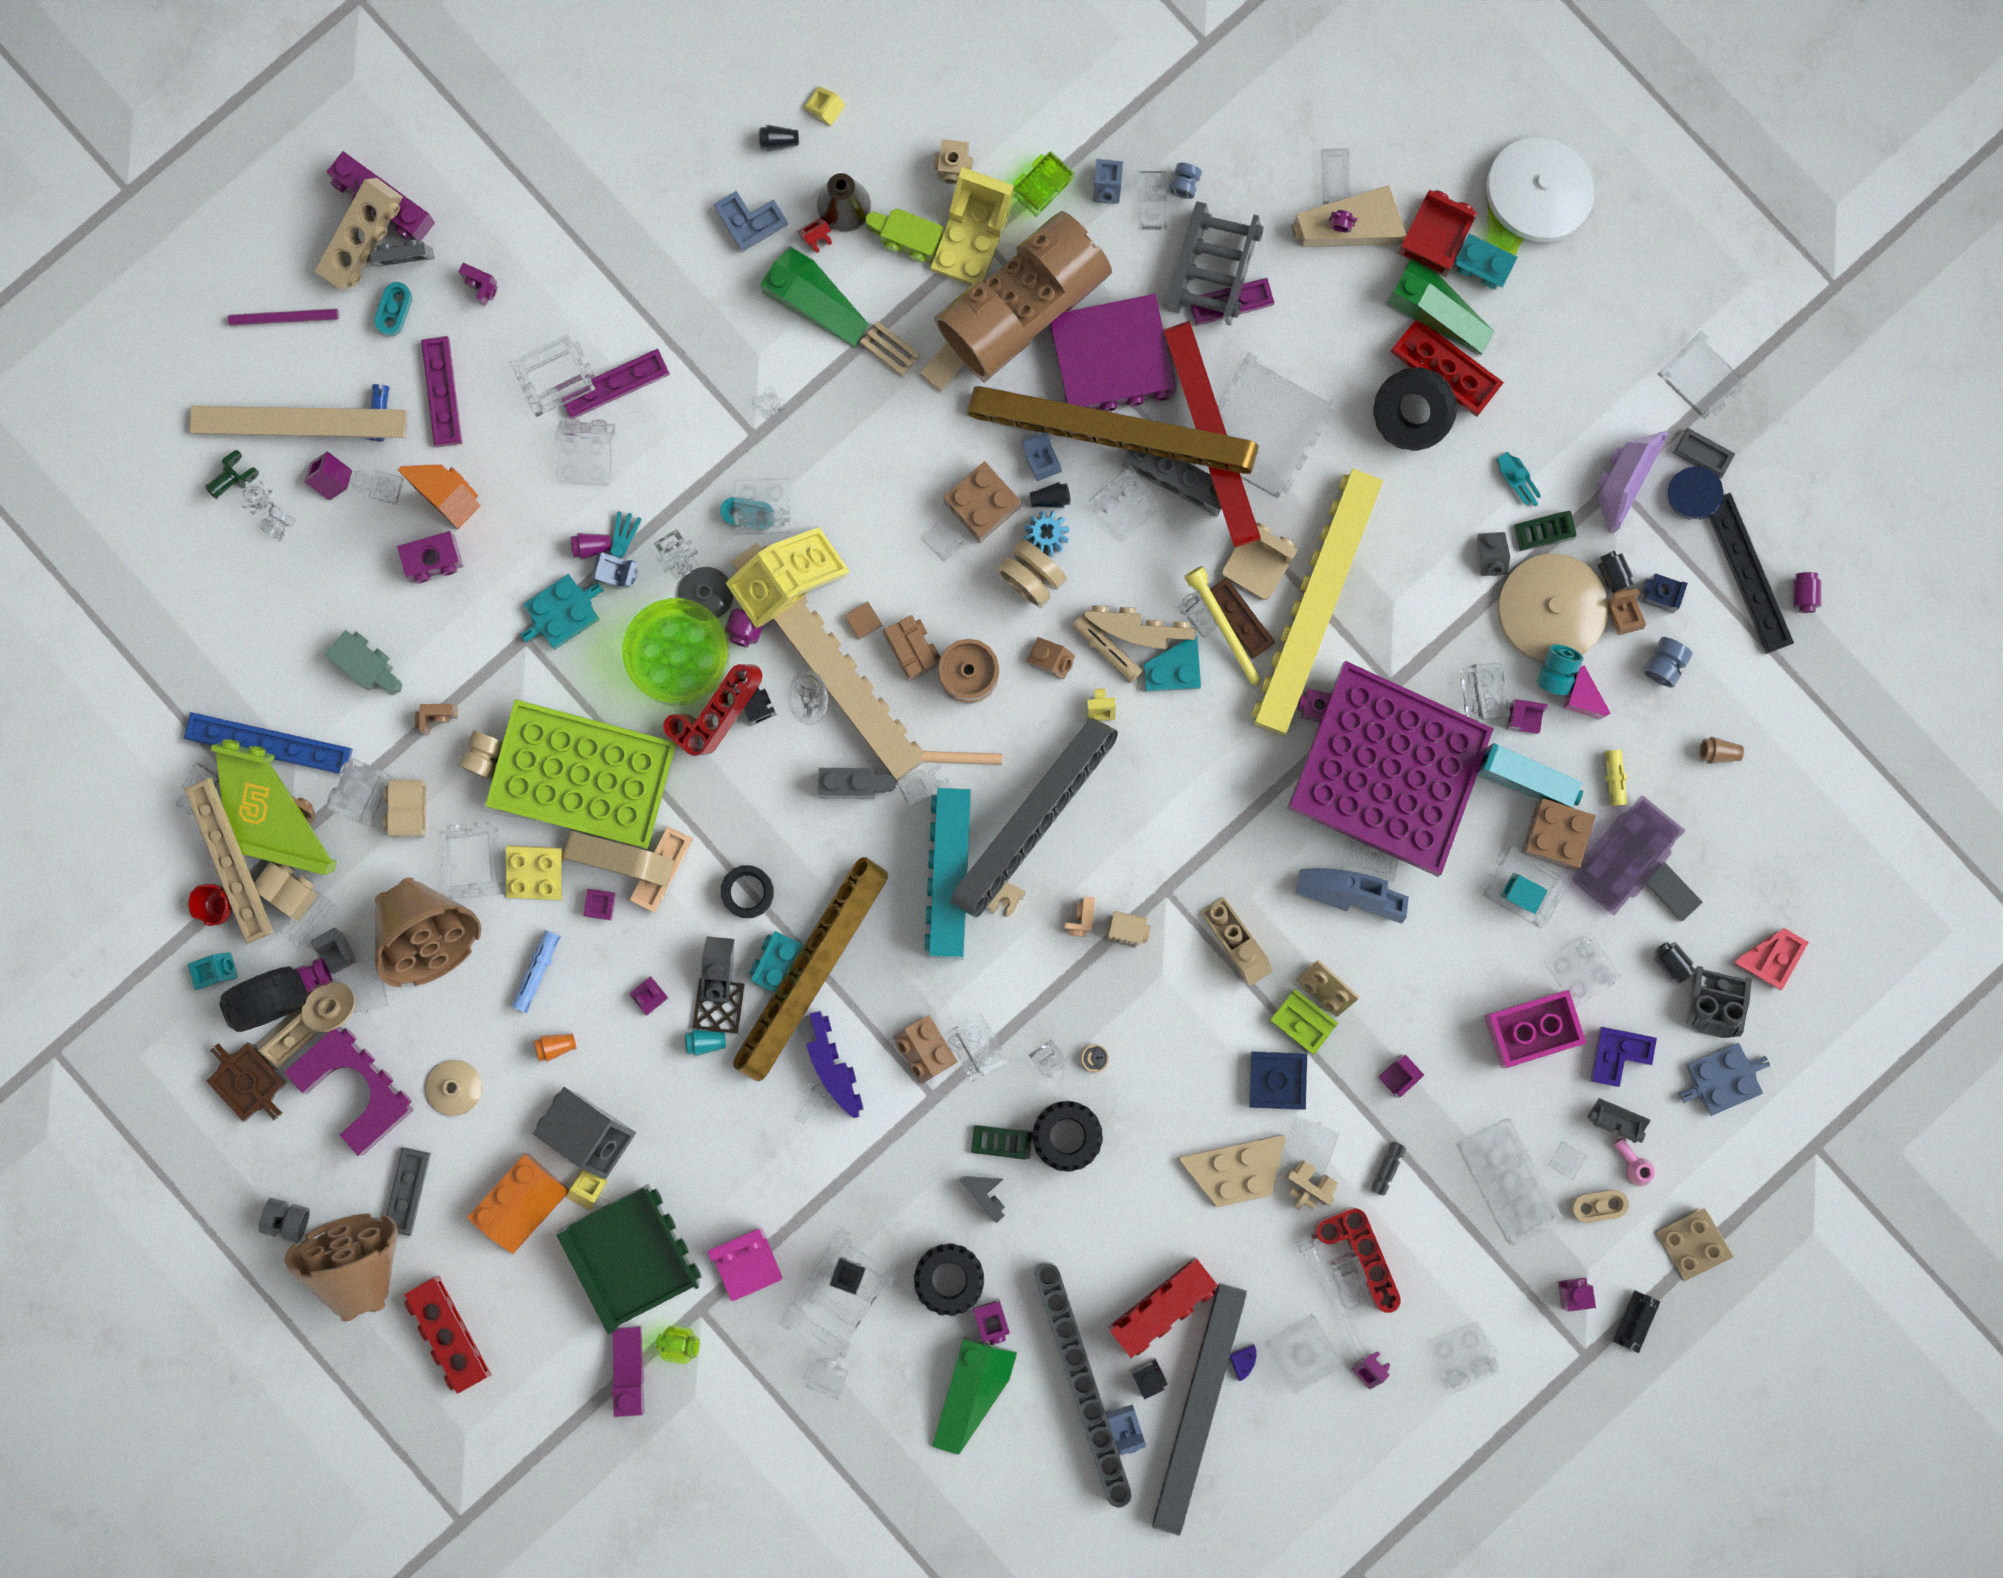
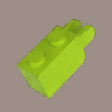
(906, 233)

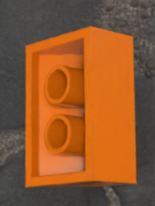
(518, 1203)

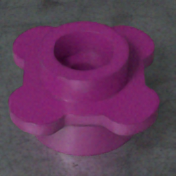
(1342, 221)

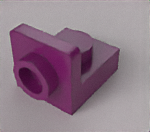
(477, 278)

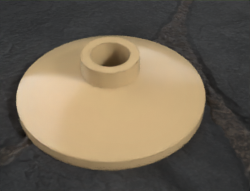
(328, 1007)
(468, 1087)

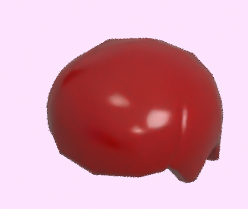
(209, 904)

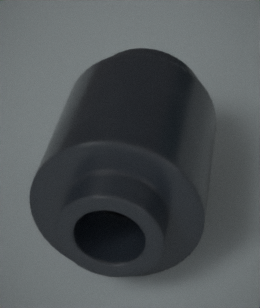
(1615, 571)
(1674, 961)

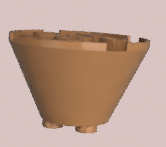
(420, 934)
(347, 1263)

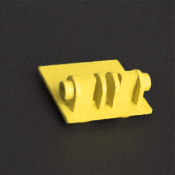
(534, 872)

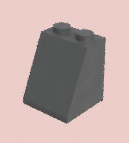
(584, 1133)

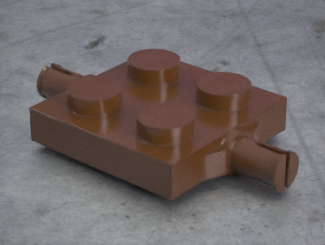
(246, 1082)

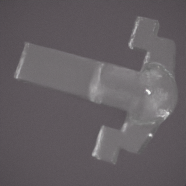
(819, 1092)

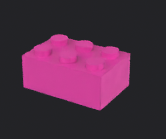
(1535, 1029)

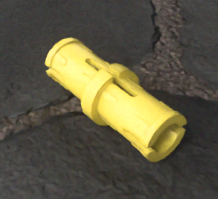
(1616, 777)

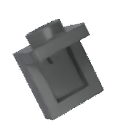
(1493, 553)

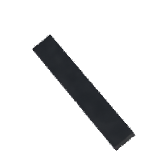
(1750, 576)

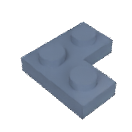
(749, 227)

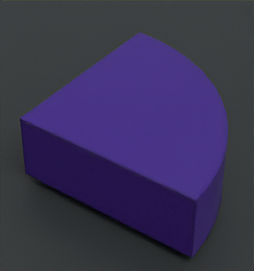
(1243, 1361)

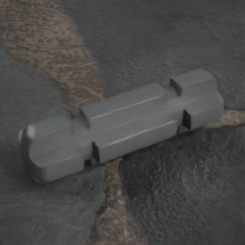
(1388, 1168)

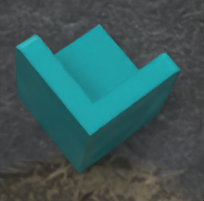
(1524, 893)

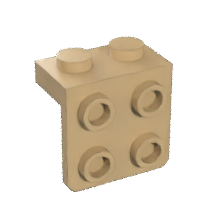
(1261, 563)

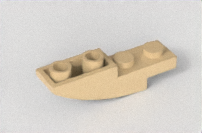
(1128, 627)

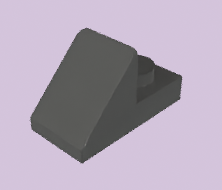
(979, 1188)

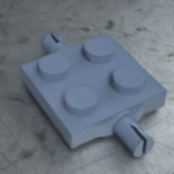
(1724, 1079)

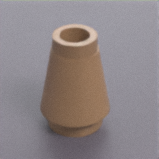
(1719, 751)

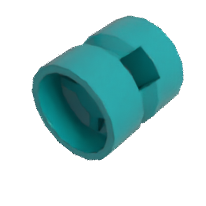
(1559, 670)

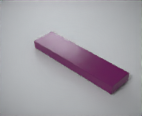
(620, 382)
(441, 391)

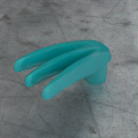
(621, 544)

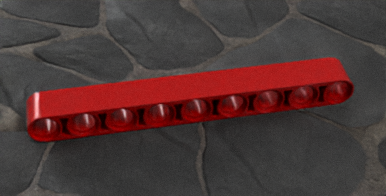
(1207, 418)

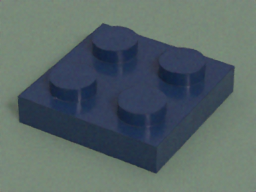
(1278, 1080)

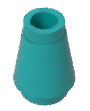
(703, 1042)

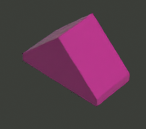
(1585, 697)

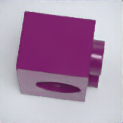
(415, 552)

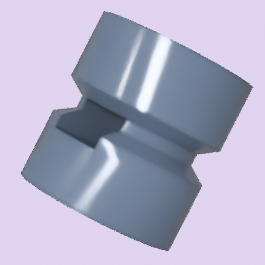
(1666, 665)

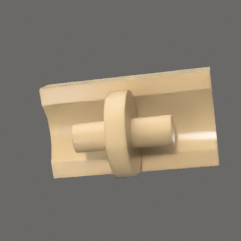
(1300, 1177)

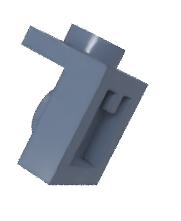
(1107, 181)

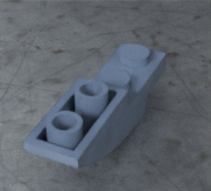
(1354, 889)

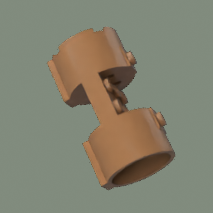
(1044, 279)

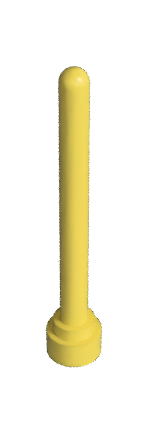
(1198, 580)

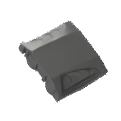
(1718, 1003)

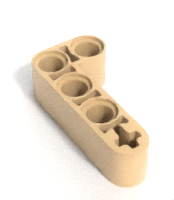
(618, 858)

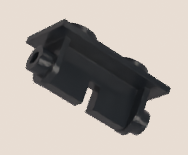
(1636, 1321)

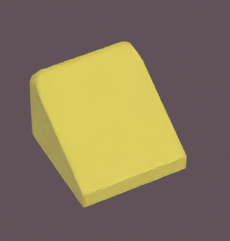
(825, 105)
(586, 1189)

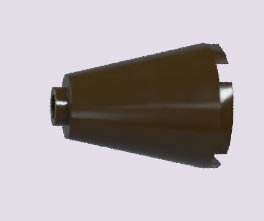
(843, 203)

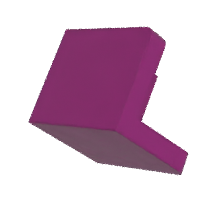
(328, 476)
(1526, 716)
(1401, 1076)

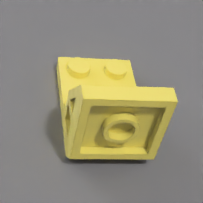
(974, 227)
(785, 574)

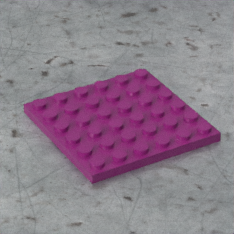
(1391, 769)

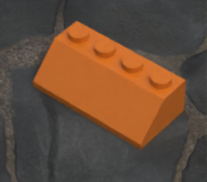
(443, 490)

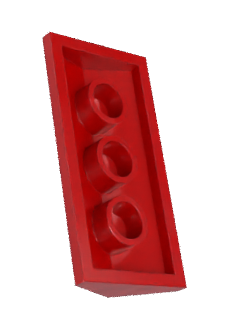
(1468, 379)

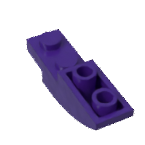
(835, 1078)

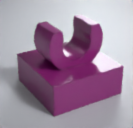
(649, 996)
(1370, 1370)

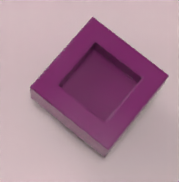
(599, 904)

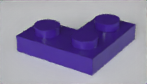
(1616, 1047)

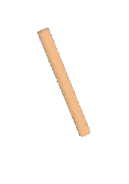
(962, 757)

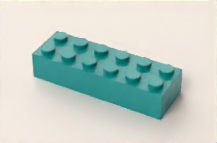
(949, 868)

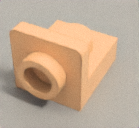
(1085, 913)

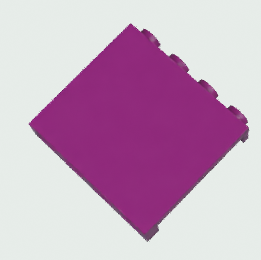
(1113, 354)

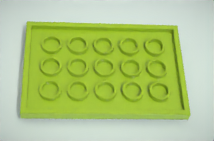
(580, 774)

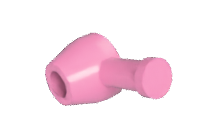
(1635, 1164)

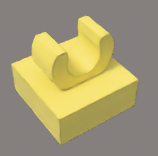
(1101, 707)

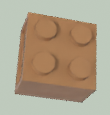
(982, 502)
(1558, 834)

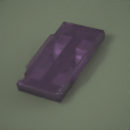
(1627, 855)

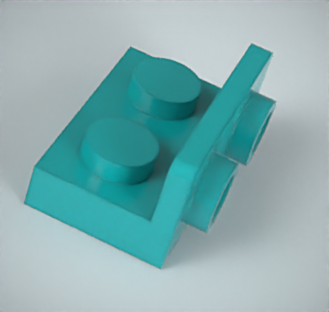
(1485, 261)
(776, 960)

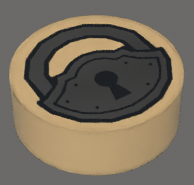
(1094, 1058)

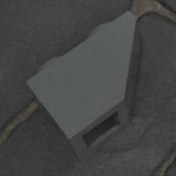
(717, 969)

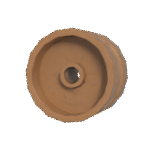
(977, 657)

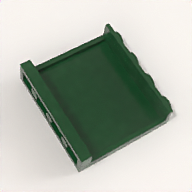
(628, 1257)

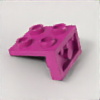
(746, 1264)

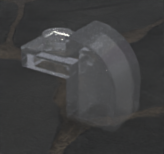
(1349, 1279)

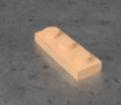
(672, 846)

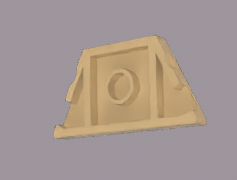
(1237, 1171)

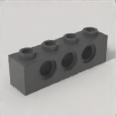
(1177, 478)

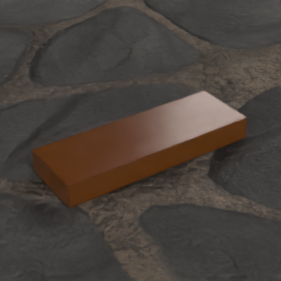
(1242, 619)

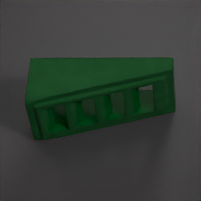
(1568, 523)
(1025, 1148)

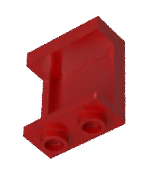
(1438, 232)

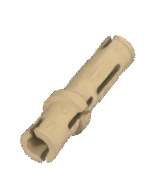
(1083, 624)

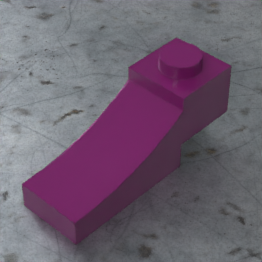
(628, 1372)

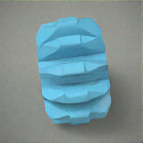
(1057, 536)

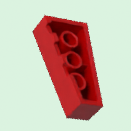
(1162, 1307)

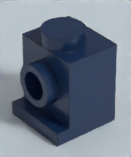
(1653, 596)

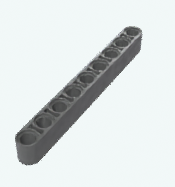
(1034, 817)
(1086, 1397)
(1199, 1409)

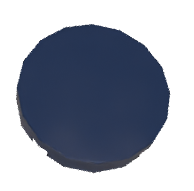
(1695, 493)

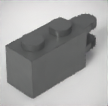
(853, 783)

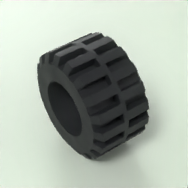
(1092, 1136)
(949, 1304)

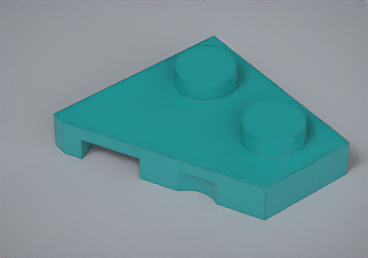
(1174, 668)

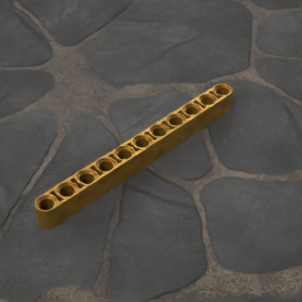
(1113, 430)

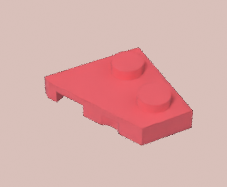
(1773, 958)

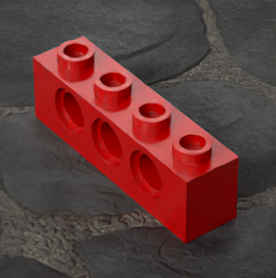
(461, 1343)

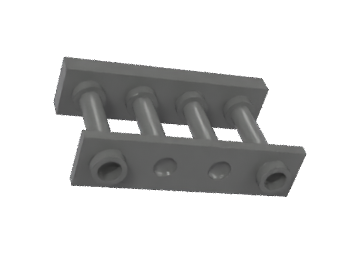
(1195, 245)

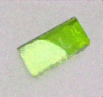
(1042, 183)

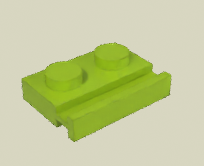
(1303, 1021)

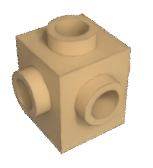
(951, 160)

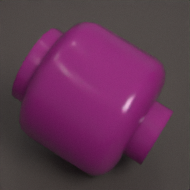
(741, 629)

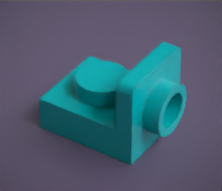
(212, 970)

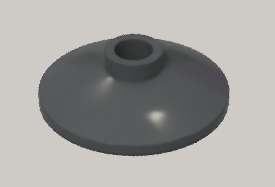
(707, 577)

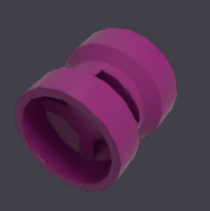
(315, 974)

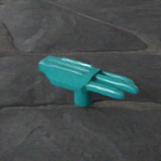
(1517, 475)

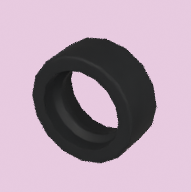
(732, 876)

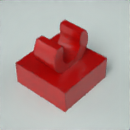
(813, 232)

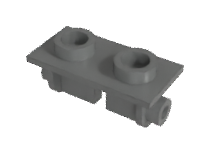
(1617, 1118)

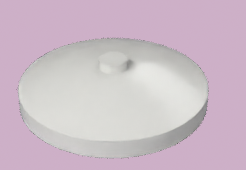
(1540, 189)

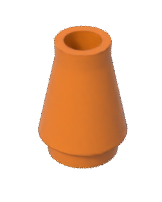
(553, 1046)

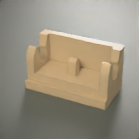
(1008, 894)

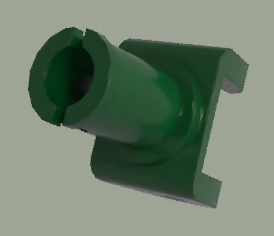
(229, 476)

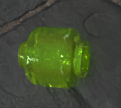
(678, 1344)

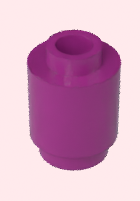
(1807, 592)

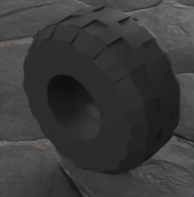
(1401, 431)
(263, 999)

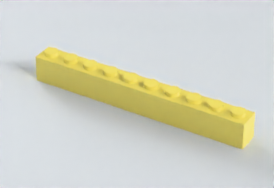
(1317, 603)

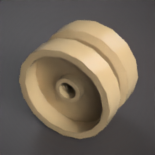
(1031, 573)

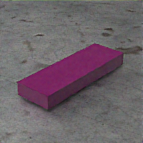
(1253, 297)

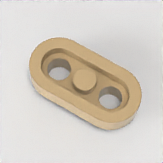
(1599, 1206)

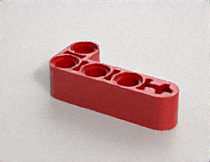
(718, 706)
(1368, 1260)

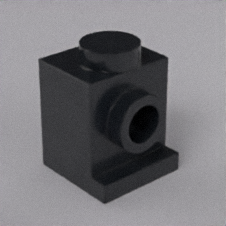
(757, 708)
(847, 1275)
(1149, 1378)

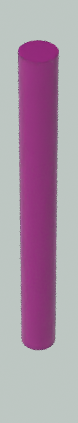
(283, 317)

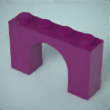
(386, 1104)

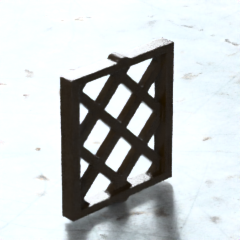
(696, 1022)

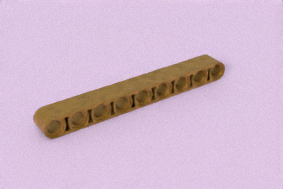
(810, 969)

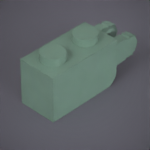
(363, 664)

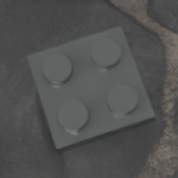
(411, 251)

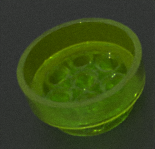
(648, 629)

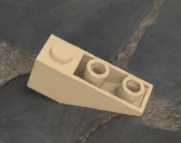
(1237, 941)

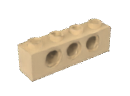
(358, 217)

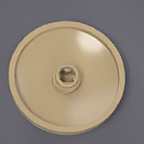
(1552, 603)

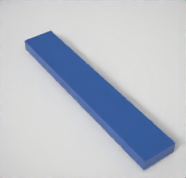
(284, 746)

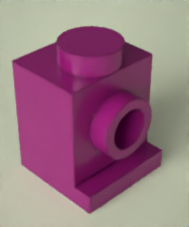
(1306, 704)
(1576, 1294)
(991, 1310)

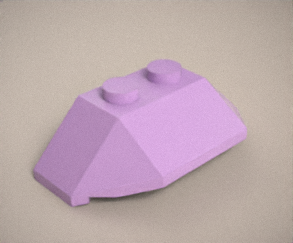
(1626, 477)

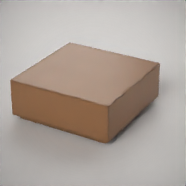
(863, 620)

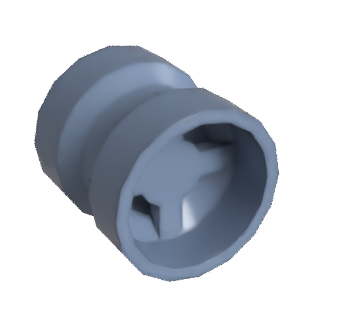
(1185, 180)

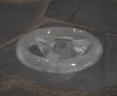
(811, 698)

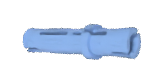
(536, 970)

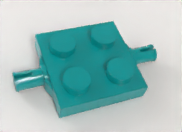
(561, 611)

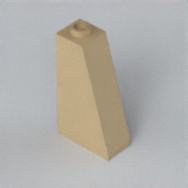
(1376, 222)

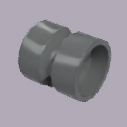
(293, 1224)

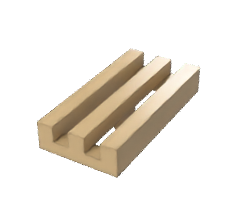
(897, 341)

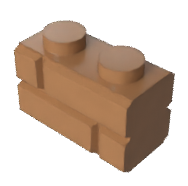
(911, 648)

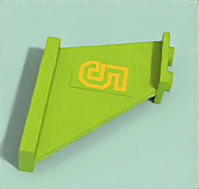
(264, 812)

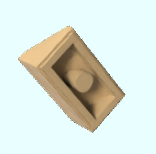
(285, 1039)

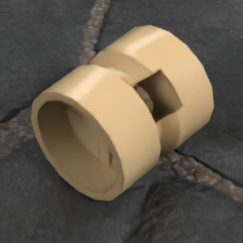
(482, 755)

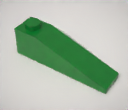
(808, 291)
(1431, 301)
(974, 1387)

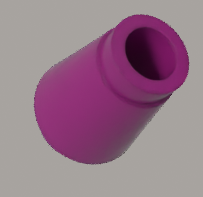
(589, 545)

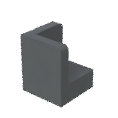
(334, 950)

